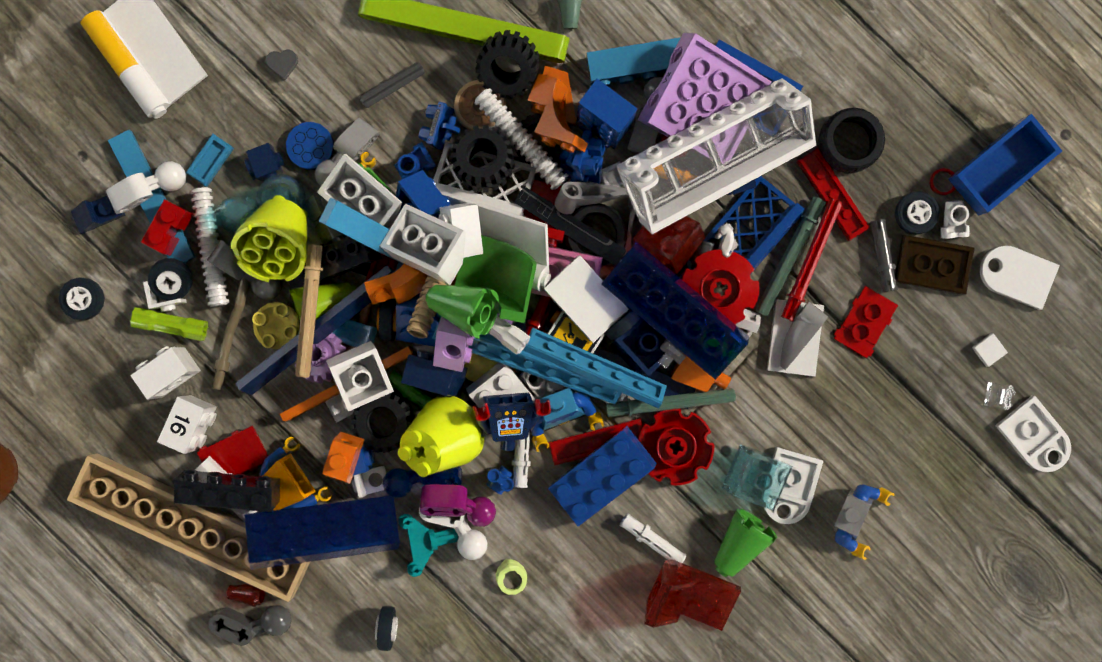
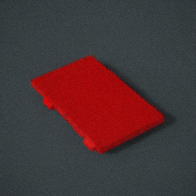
(865, 322)
(237, 452)

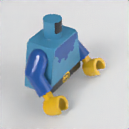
(565, 407)

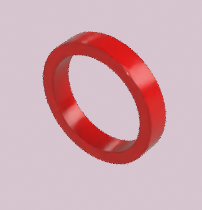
(932, 184)

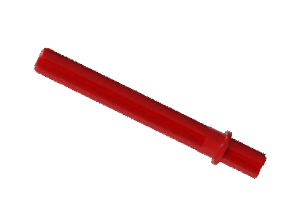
(800, 287)

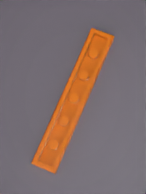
(333, 391)

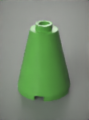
(465, 307)
(742, 543)

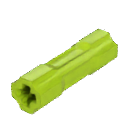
(171, 324)

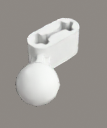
(137, 188)
(471, 543)

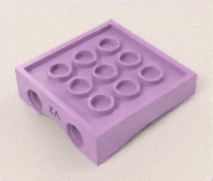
(697, 85)

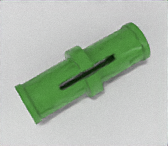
(411, 393)

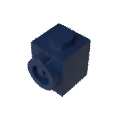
(263, 162)

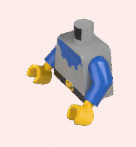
(853, 516)

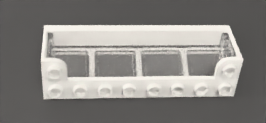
(718, 154)

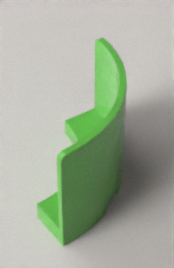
(505, 271)

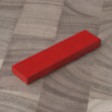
(827, 187)
(583, 444)

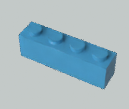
(630, 62)

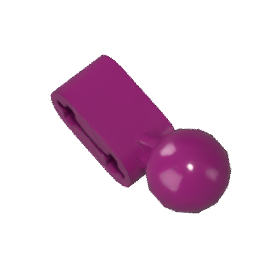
(453, 502)

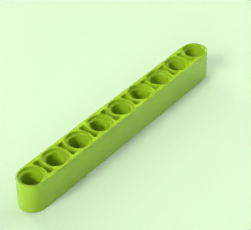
(459, 25)

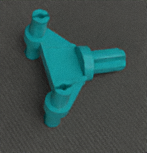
(423, 542)

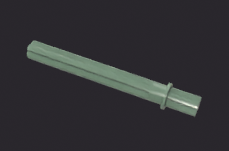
(790, 256)
(672, 402)

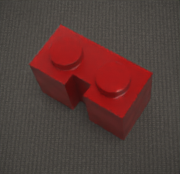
(164, 227)

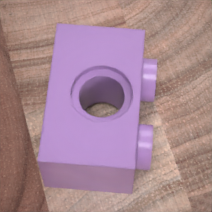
(451, 346)

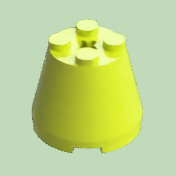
(273, 241)
(441, 437)

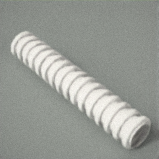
(520, 138)
(208, 243)

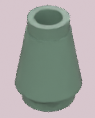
(570, 13)

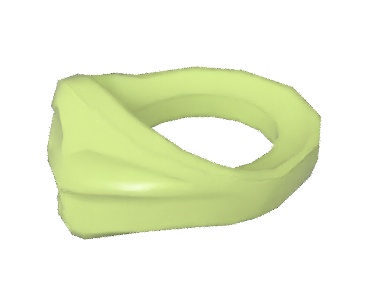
(507, 566)

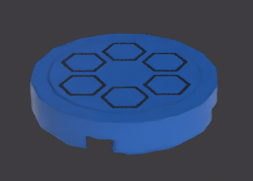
(309, 145)

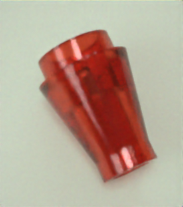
(246, 594)

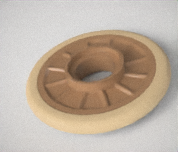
(464, 106)

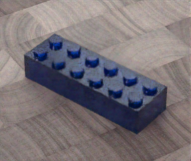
(675, 310)
(321, 532)

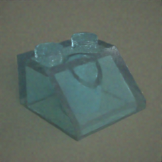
(756, 477)

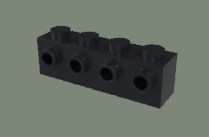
(339, 258)
(227, 490)

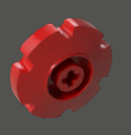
(730, 271)
(691, 435)

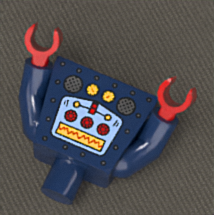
(510, 417)

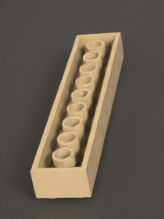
(189, 529)

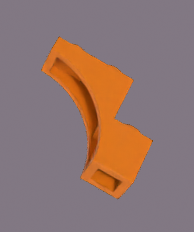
(550, 99)

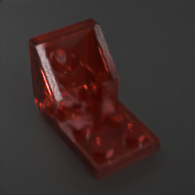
(689, 593)

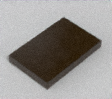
(934, 264)

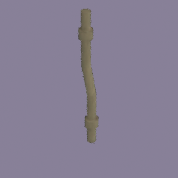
(222, 364)

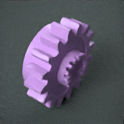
(327, 348)

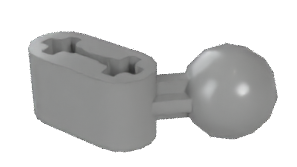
(353, 142)

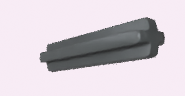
(392, 85)

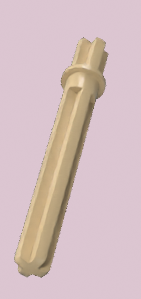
(308, 310)

